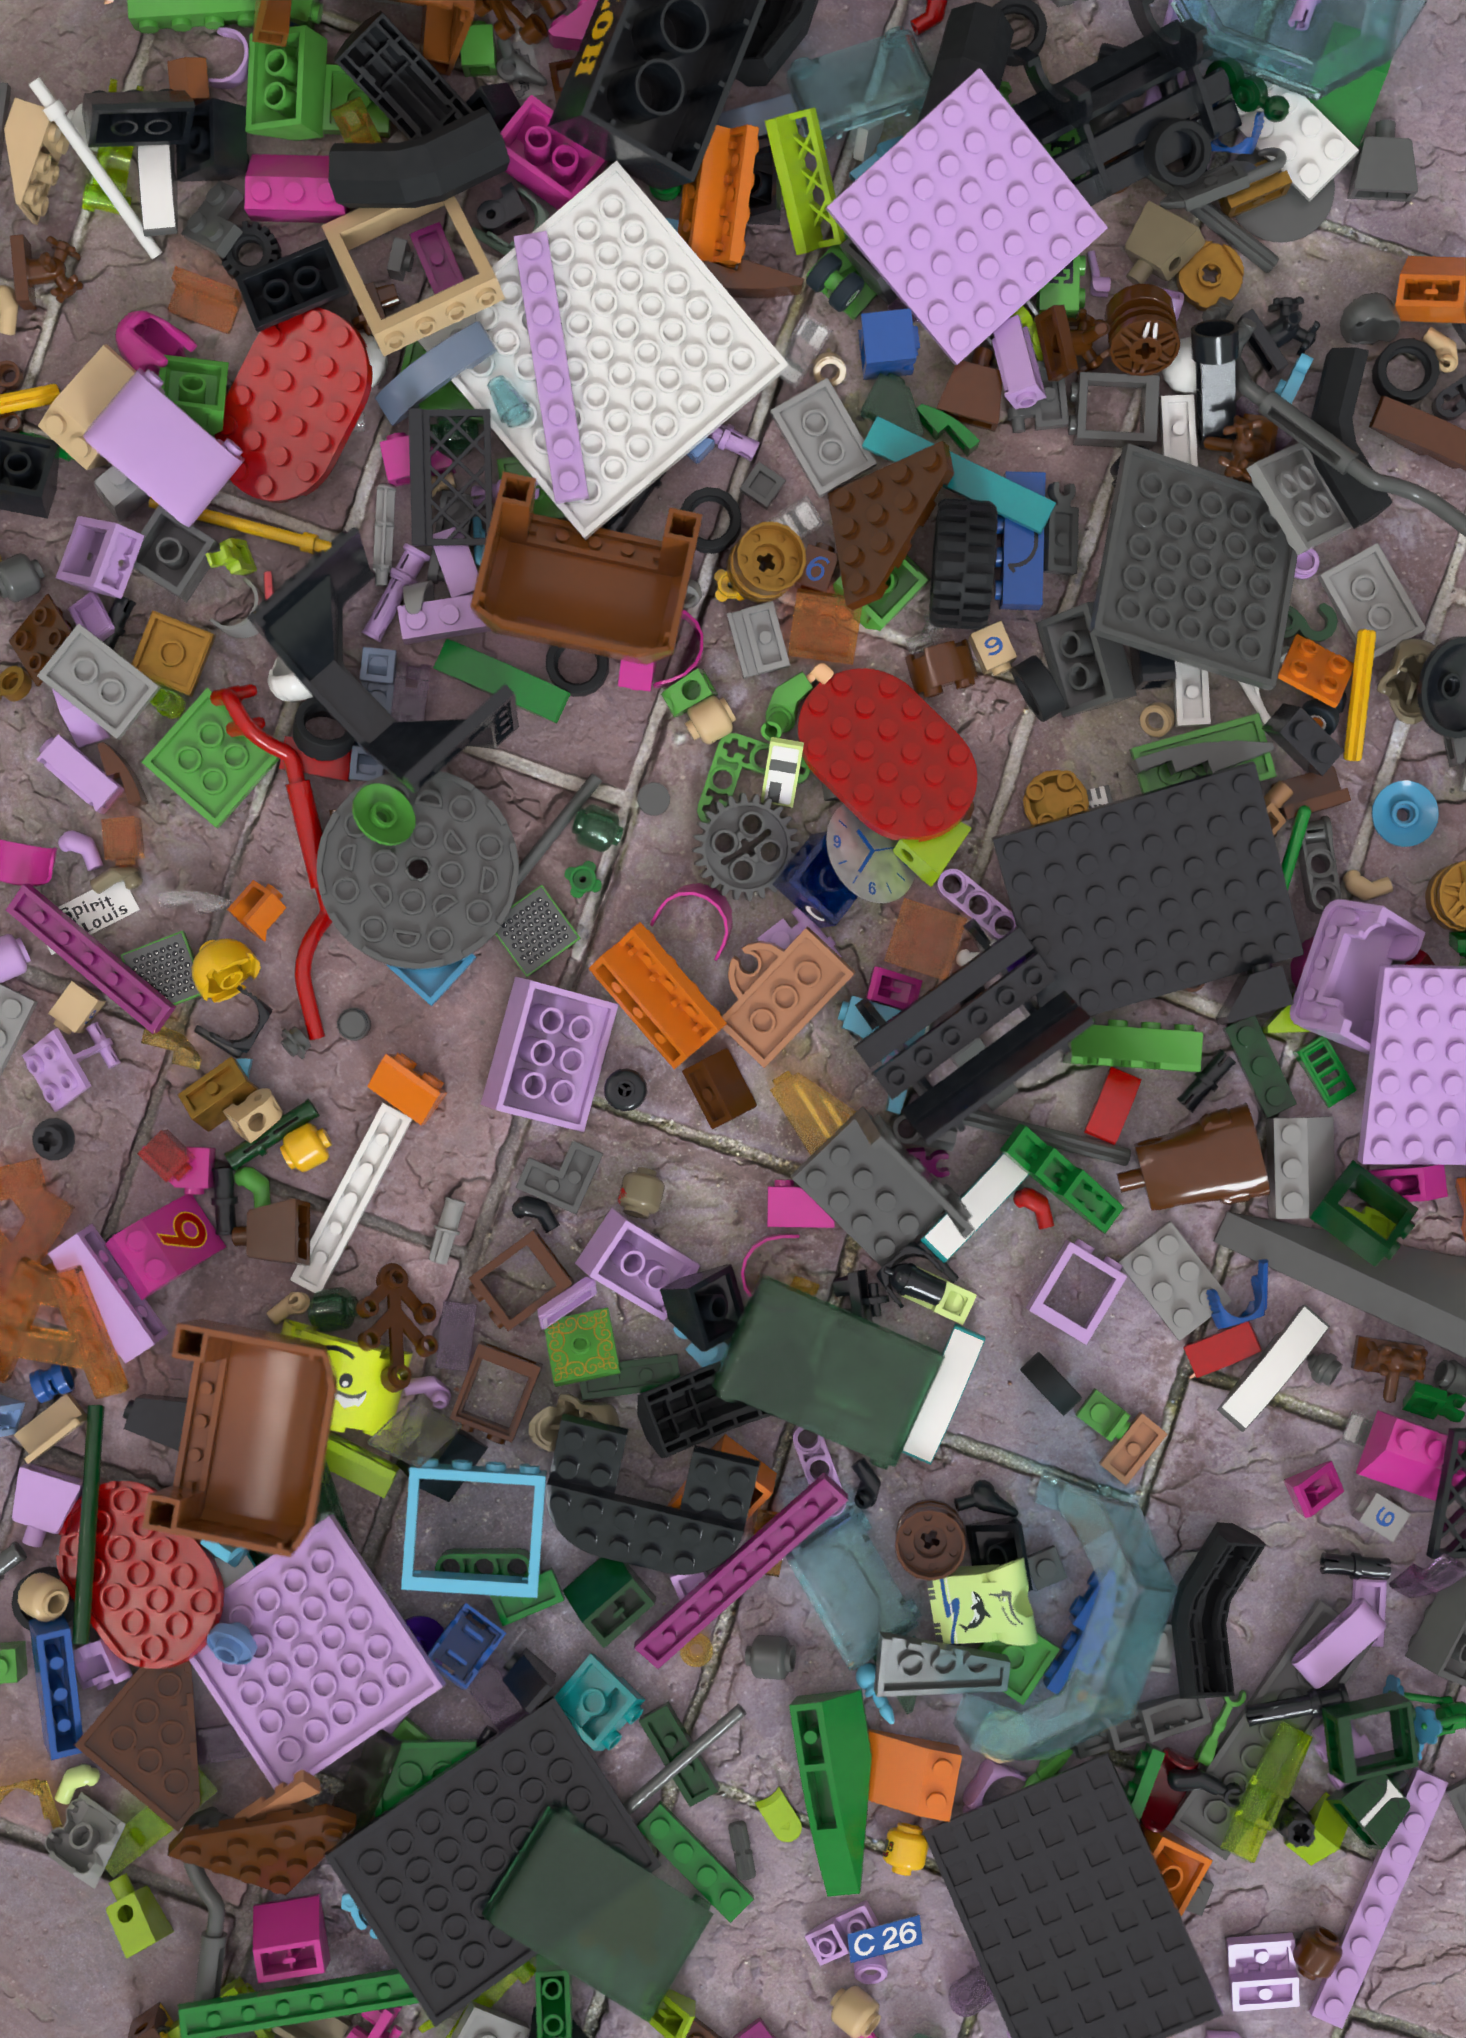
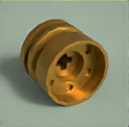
(779, 549)
(1447, 897)

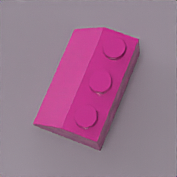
(546, 159)
(290, 189)
(1406, 1455)

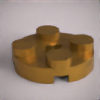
(1228, 281)

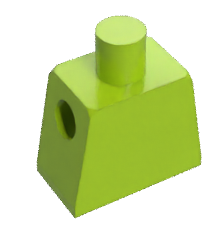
(931, 856)
(136, 1917)

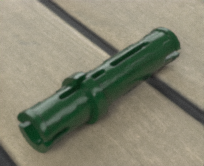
(239, 1156)

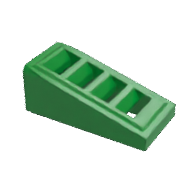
(1309, 1068)

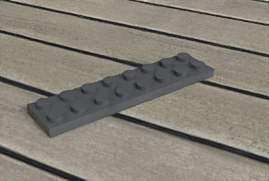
(1241, 1749)

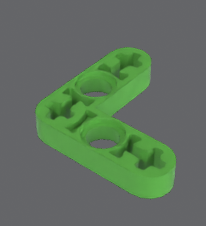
(734, 766)

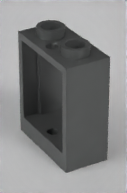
(1148, 415)

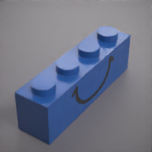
(1020, 554)
(56, 1686)

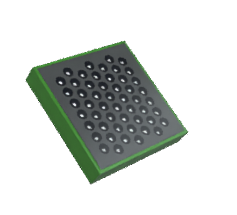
(536, 931)
(166, 967)

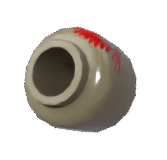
(641, 1193)

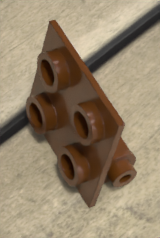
(40, 637)

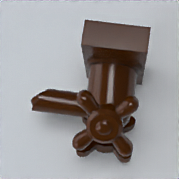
(42, 270)
(1062, 344)
(1253, 443)
(1390, 1360)

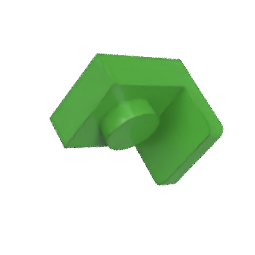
(1104, 1416)

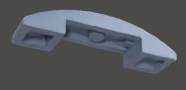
(434, 370)
(378, 678)

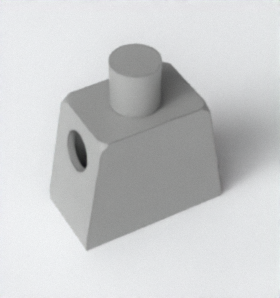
(119, 493)

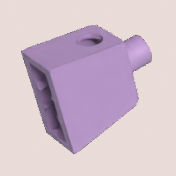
(43, 1501)

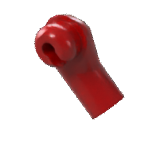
(931, 17)
(1037, 1203)

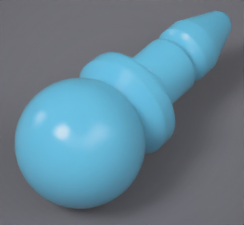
(865, 1679)

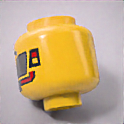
(905, 1848)

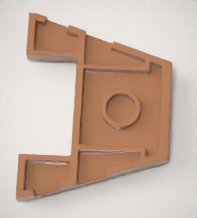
(285, 1798)

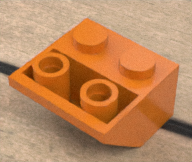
(1432, 290)
(407, 1088)

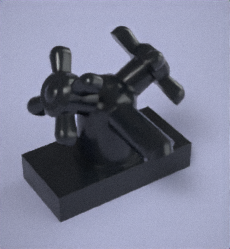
(1268, 339)

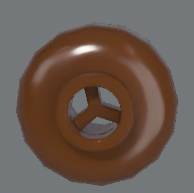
(1317, 1953)

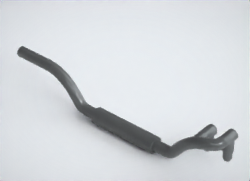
(1319, 439)
(214, 1938)

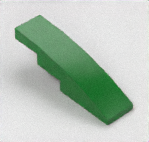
(491, 674)
(1062, 1178)

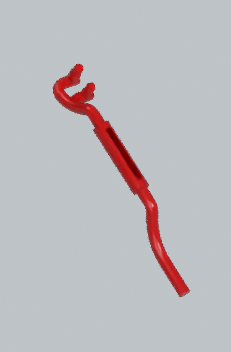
(307, 828)

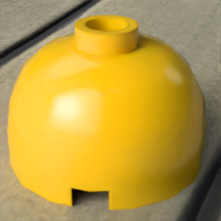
(222, 967)

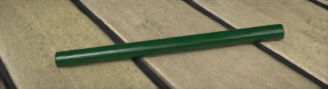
(88, 1525)

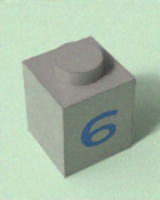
(1380, 1514)

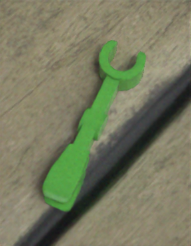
(1207, 1749)

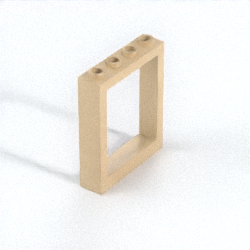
(432, 313)

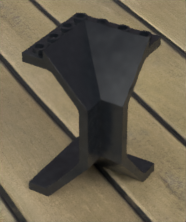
(306, 632)

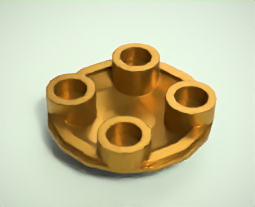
(1054, 796)

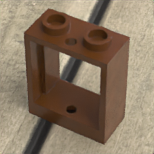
(548, 1261)
(509, 1360)

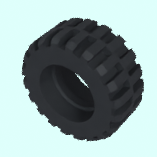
(963, 564)

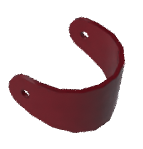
(1162, 1799)

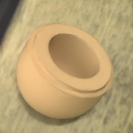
(829, 358)
(1167, 714)

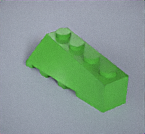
(182, 15)
(1138, 1047)

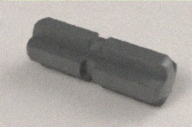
(743, 1855)

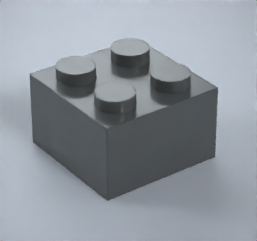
(174, 554)

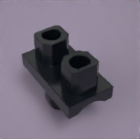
(863, 1296)

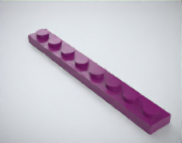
(741, 1570)

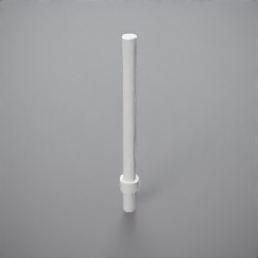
(56, 112)

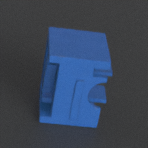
(888, 343)
(465, 1646)

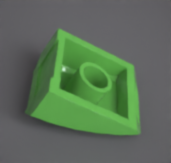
(197, 388)
(902, 588)

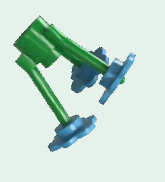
(1428, 1723)

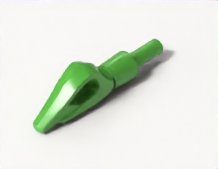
(1048, 1767)

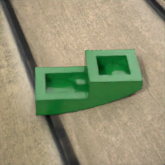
(938, 423)

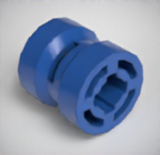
(51, 1382)

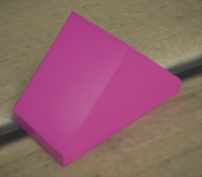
(892, 988)
(1314, 1488)

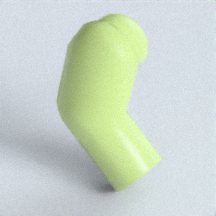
(75, 1778)

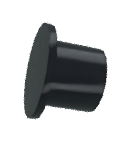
(53, 1139)

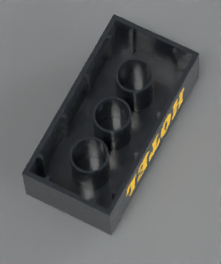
(654, 83)

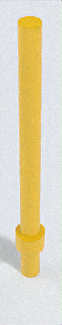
(307, 541)

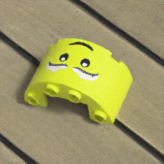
(360, 1396)

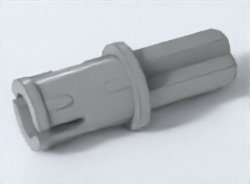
(446, 1230)

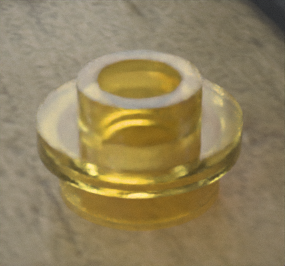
(700, 1659)

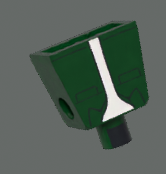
(1373, 1807)

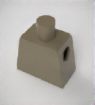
(1161, 244)

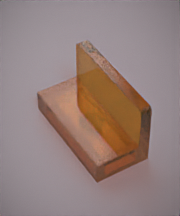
(204, 300)

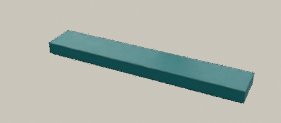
(969, 478)

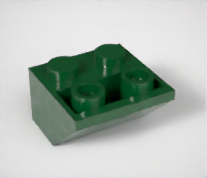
(608, 1598)

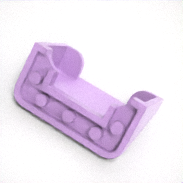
(163, 448)
(1343, 969)

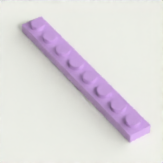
(551, 367)
(1378, 1899)

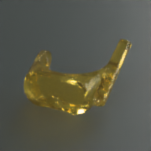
(43, 1791)

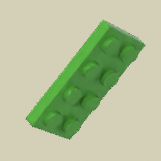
(1243, 729)

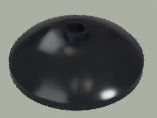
(1443, 688)

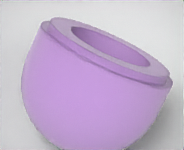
(874, 1963)

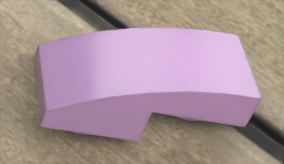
(830, 1938)

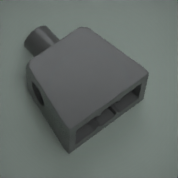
(1384, 167)

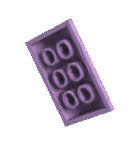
(549, 1054)

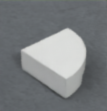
(867, 139)

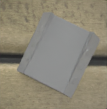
(85, 1839)

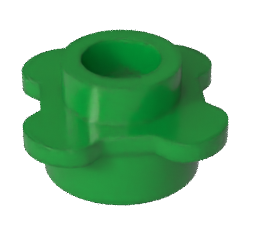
(574, 875)

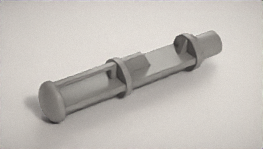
(384, 533)

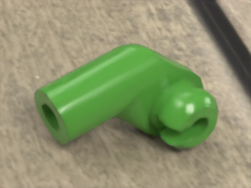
(256, 1183)

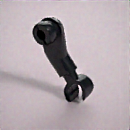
(1197, 1779)

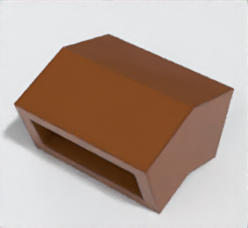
(190, 75)

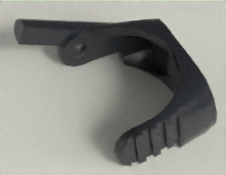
(238, 1046)
(913, 1250)

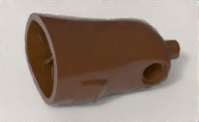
(1201, 1162)

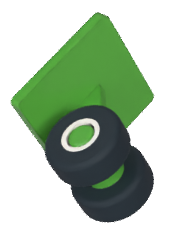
(840, 282)

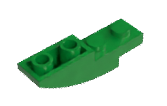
(553, 2000)

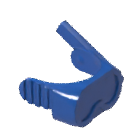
(1248, 145)
(1254, 1309)

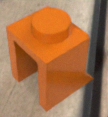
(257, 908)

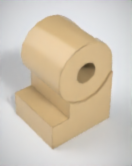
(254, 1114)

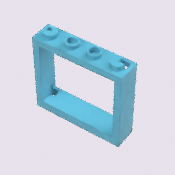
(470, 1582)

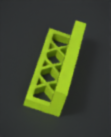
(799, 182)
(360, 1465)

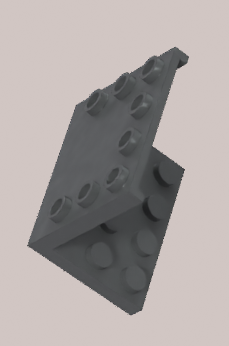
(877, 1188)

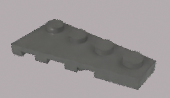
(932, 1668)

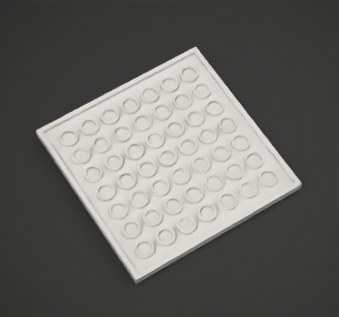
(647, 340)

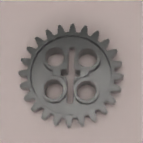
(730, 821)

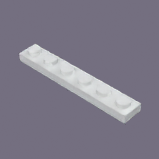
(352, 1197)

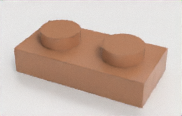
(1133, 1448)

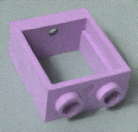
(107, 545)
(1084, 1251)

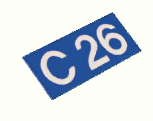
(884, 1939)

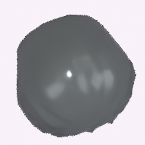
(1370, 320)

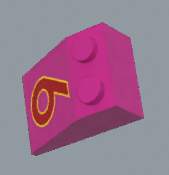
(165, 1245)

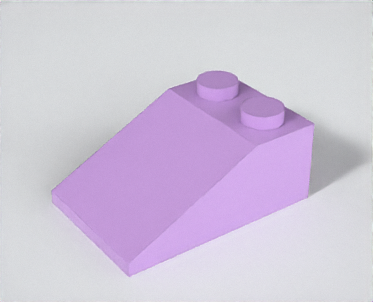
(634, 1262)

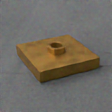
(173, 653)

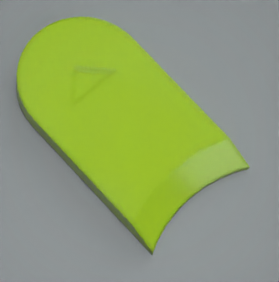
(780, 1816)

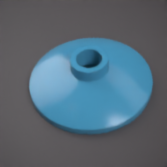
(1420, 809)

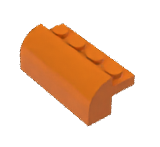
(717, 202)
(657, 995)

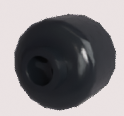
(624, 1102)

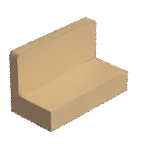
(51, 1427)

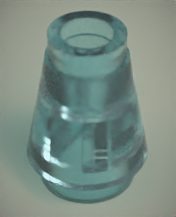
(508, 402)

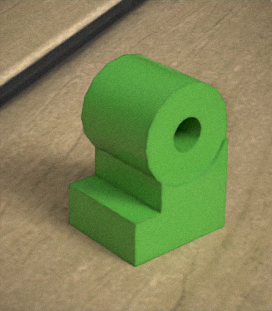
(688, 692)

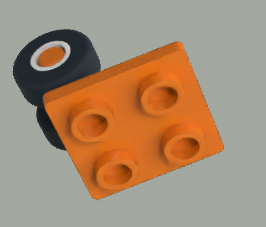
(1319, 675)

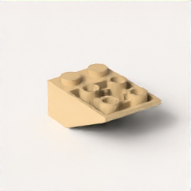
(33, 155)

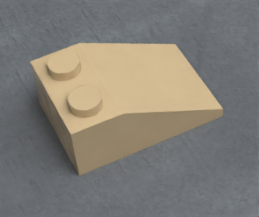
(82, 403)

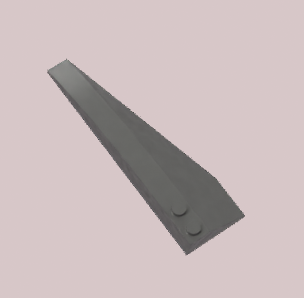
(1412, 1290)

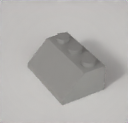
(1299, 1164)

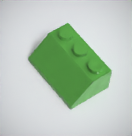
(287, 86)

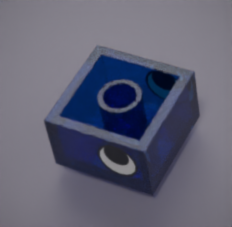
(814, 885)

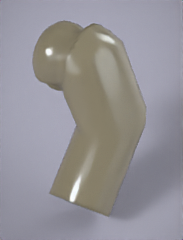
(114, 875)

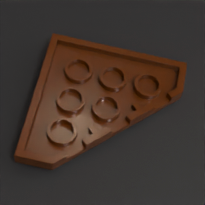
(879, 517)
(150, 1742)
(267, 1851)

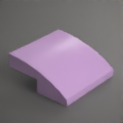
(1262, 1972)

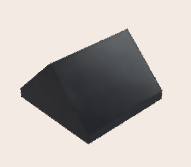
(766, 191)
(459, 1446)
(997, 1543)

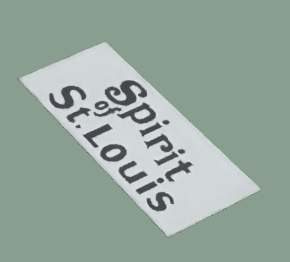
(100, 910)

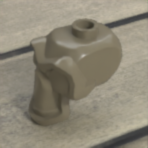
(1402, 678)
(545, 1425)

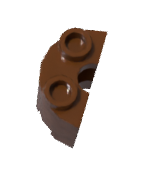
(942, 666)

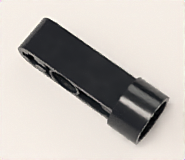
(1214, 352)

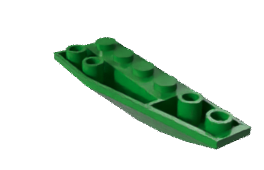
(835, 1781)

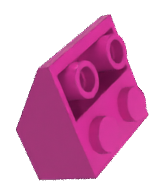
(289, 1938)

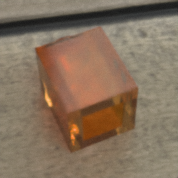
(123, 840)

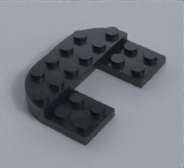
(638, 1531)

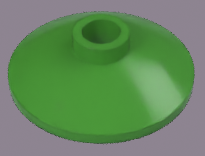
(391, 807)

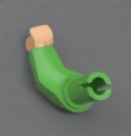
(784, 704)

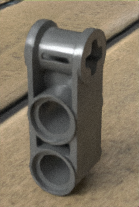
(1321, 846)

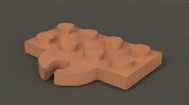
(782, 992)

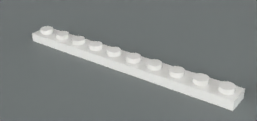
(1180, 443)

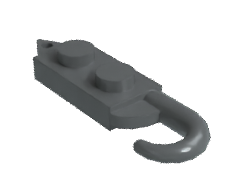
(1223, 181)

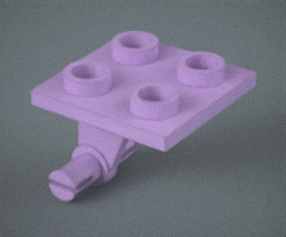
(59, 1070)

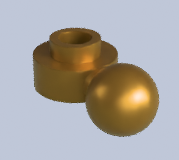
(14, 683)

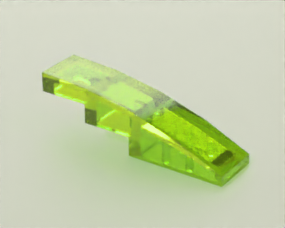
(1266, 1792)
(146, 1829)

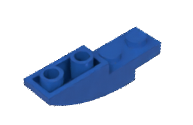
(1080, 1611)

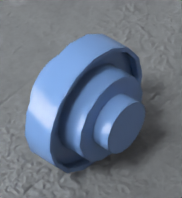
(232, 1643)

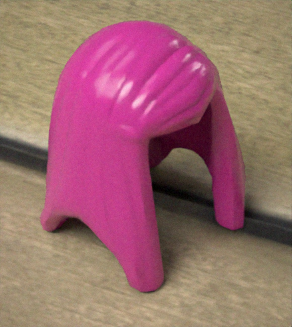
(147, 338)

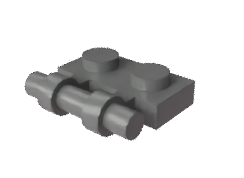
(1047, 412)

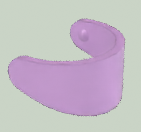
(242, 72)

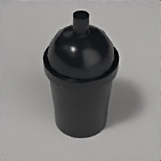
(916, 1283)

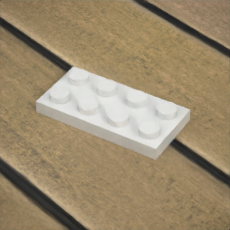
(1310, 141)

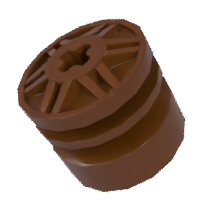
(1142, 329)
(940, 1556)

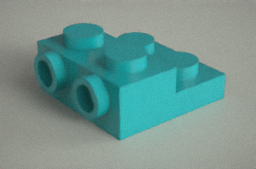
(599, 1703)

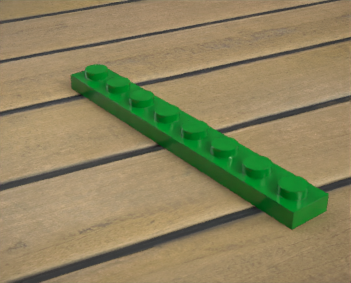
(294, 2004)

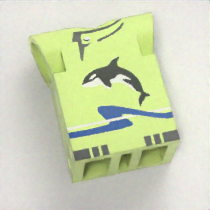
(983, 1605)

